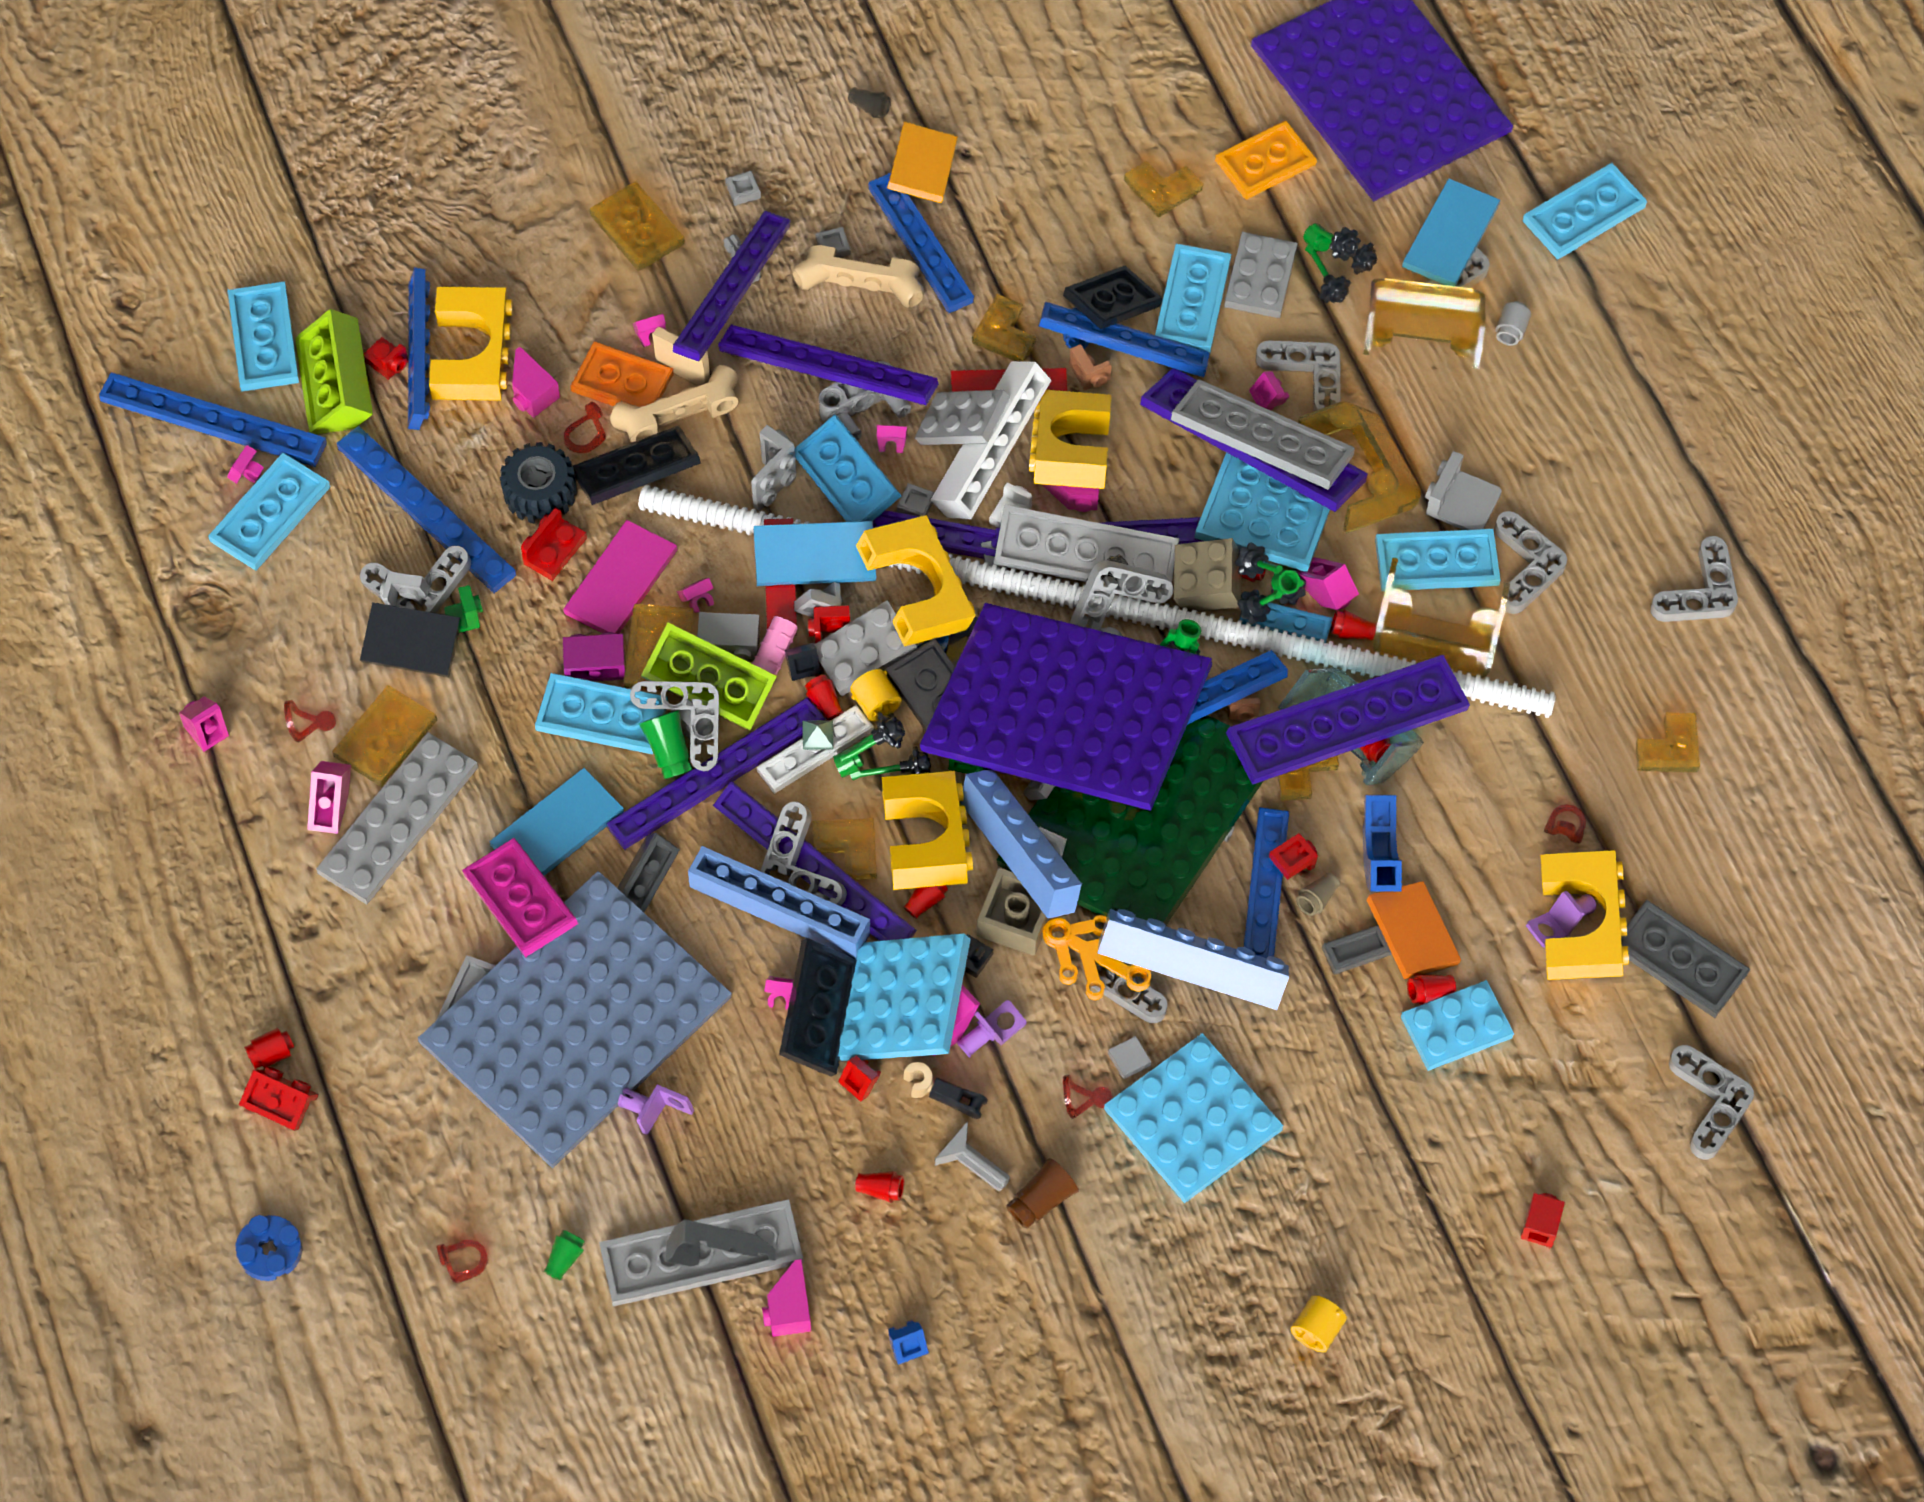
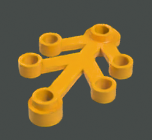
(1089, 955)

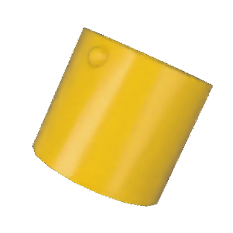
(875, 694)
(1318, 1323)

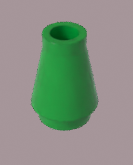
(564, 1253)

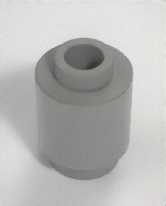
(1512, 323)

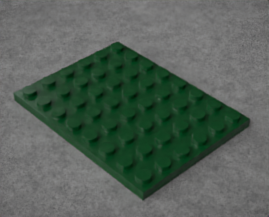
(1155, 856)

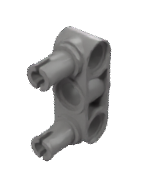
(853, 400)

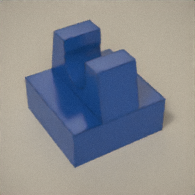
(908, 1342)

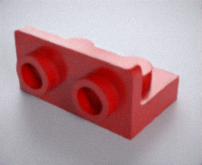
(552, 545)
(277, 1097)

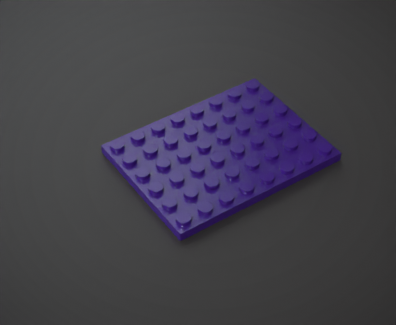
(1381, 90)
(1067, 706)

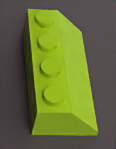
(333, 373)
(688, 658)

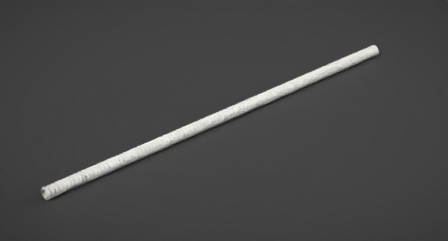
(1130, 608)

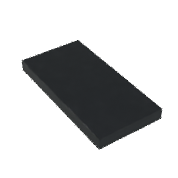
(635, 465)
(817, 1007)

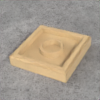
(682, 366)

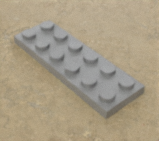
(1263, 434)
(1074, 546)
(397, 818)
(639, 1268)

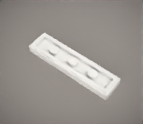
(796, 762)

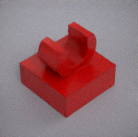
(858, 1078)

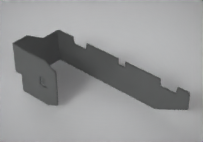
(691, 1233)

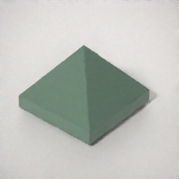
(817, 734)

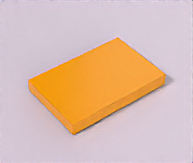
(1265, 159)
(922, 162)

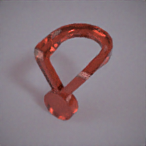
(594, 412)
(324, 721)
(1565, 827)
(1098, 1097)
(443, 1253)

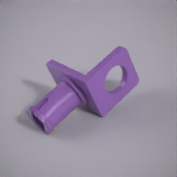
(1562, 916)
(989, 1029)
(651, 1107)

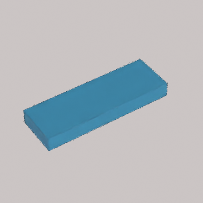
(1295, 621)

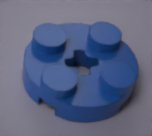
(260, 1231)

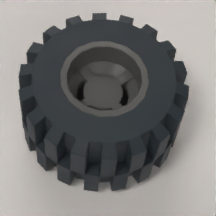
(538, 481)

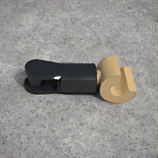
(943, 1091)

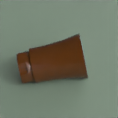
(1042, 1194)

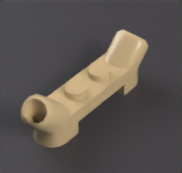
(824, 266)
(715, 396)

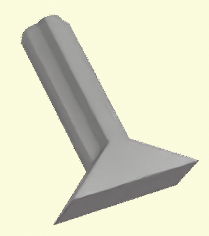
(959, 1150)

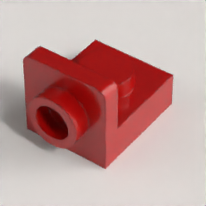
(386, 358)
(828, 620)
(1294, 856)

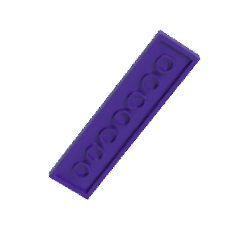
(1172, 388)
(1347, 719)

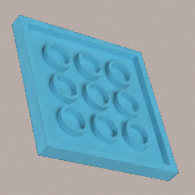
(1264, 512)
(904, 997)
(1193, 1117)

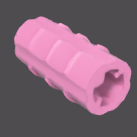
(773, 647)

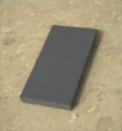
(1682, 959)

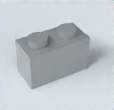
(731, 632)

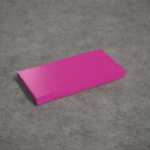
(620, 579)
(520, 897)

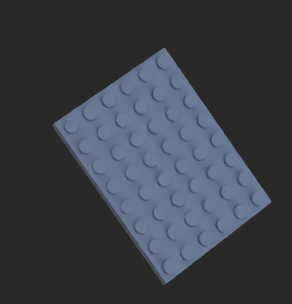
(576, 1021)

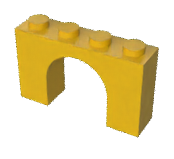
(484, 374)
(1062, 462)
(918, 545)
(940, 860)
(1600, 951)

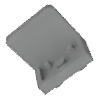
(779, 467)
(1460, 496)

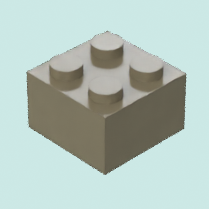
(1207, 575)
(1011, 915)

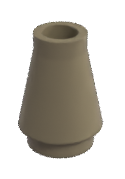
(1316, 895)

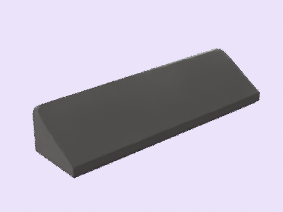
(648, 870)

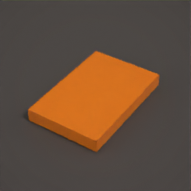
(620, 376)
(1413, 930)

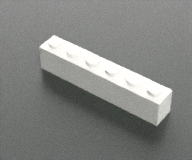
(979, 463)

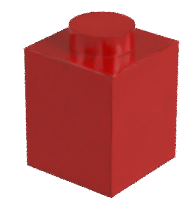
(1543, 1219)

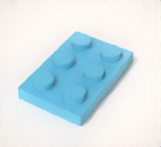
(1457, 1025)

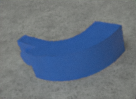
(1380, 852)

